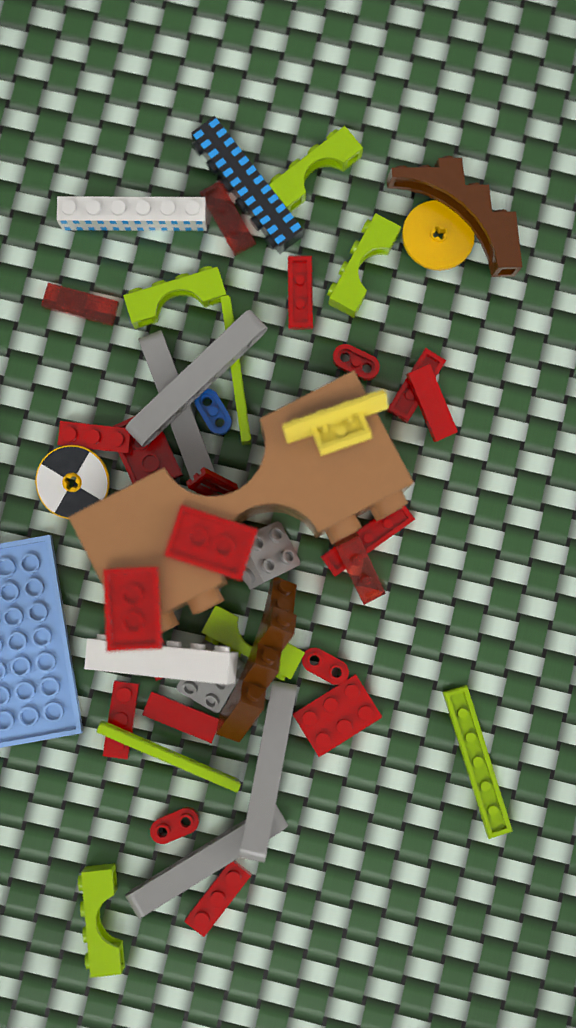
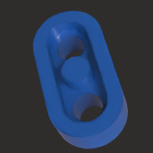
(213, 412)

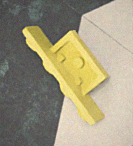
(338, 425)

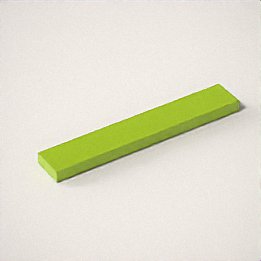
(237, 378)
(169, 756)
(477, 761)

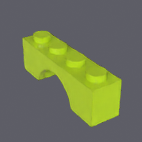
(337, 151)
(377, 240)
(146, 303)
(224, 628)
(105, 952)

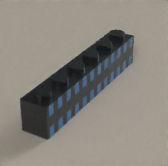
(247, 185)

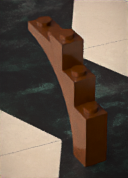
(472, 202)
(263, 662)

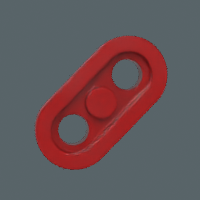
(356, 361)
(325, 666)
(174, 825)

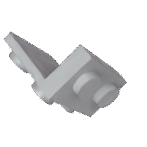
(270, 556)
(209, 694)

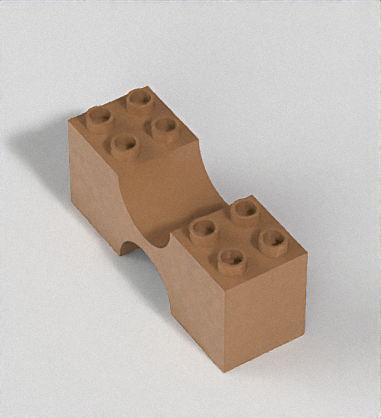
(293, 480)

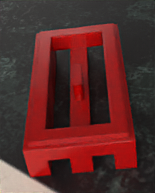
(213, 480)

